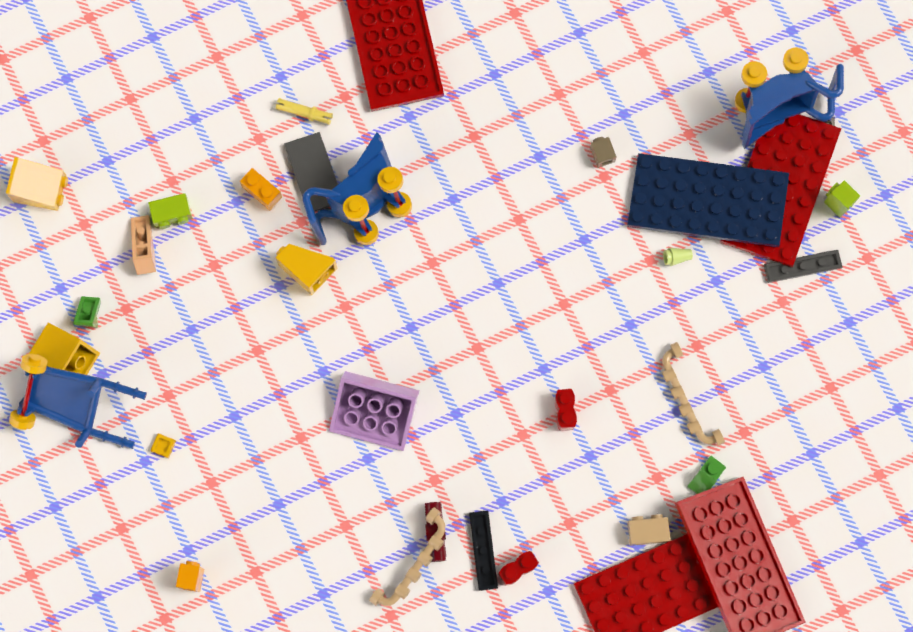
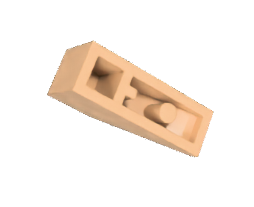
(142, 245)

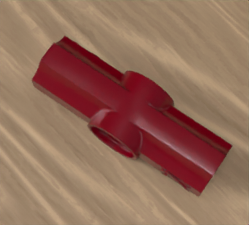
(440, 555)

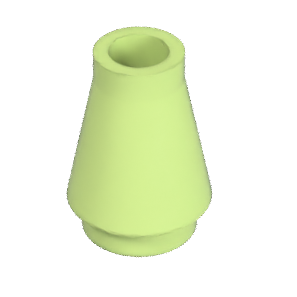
(674, 256)

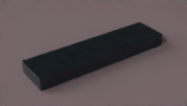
(483, 550)

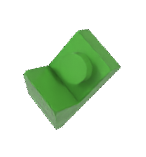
(87, 312)
(707, 475)

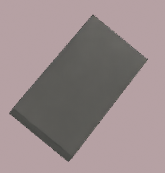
(311, 167)

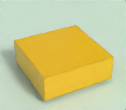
(163, 445)

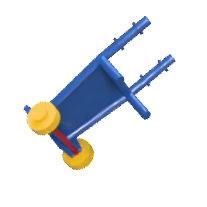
(66, 398)

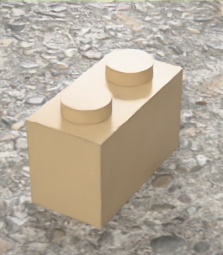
(648, 531)

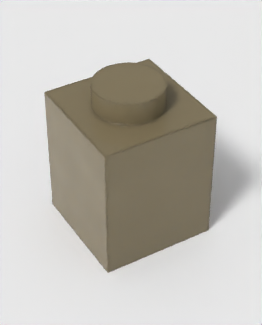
(603, 151)

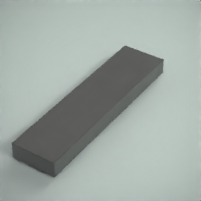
(804, 266)

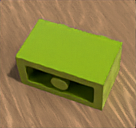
(841, 198)
(170, 211)

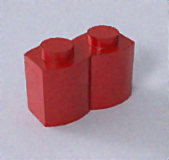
(564, 403)
(523, 565)

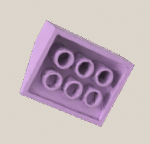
(374, 410)

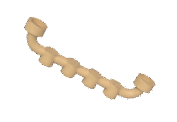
(685, 408)
(413, 573)

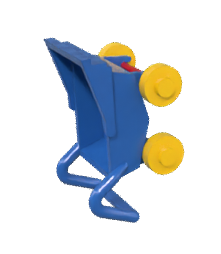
(783, 94)
(362, 195)

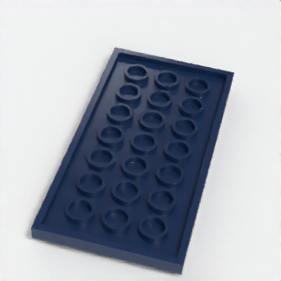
(708, 200)

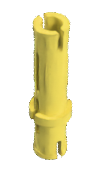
(304, 111)

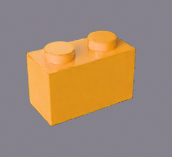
(261, 189)
(190, 576)

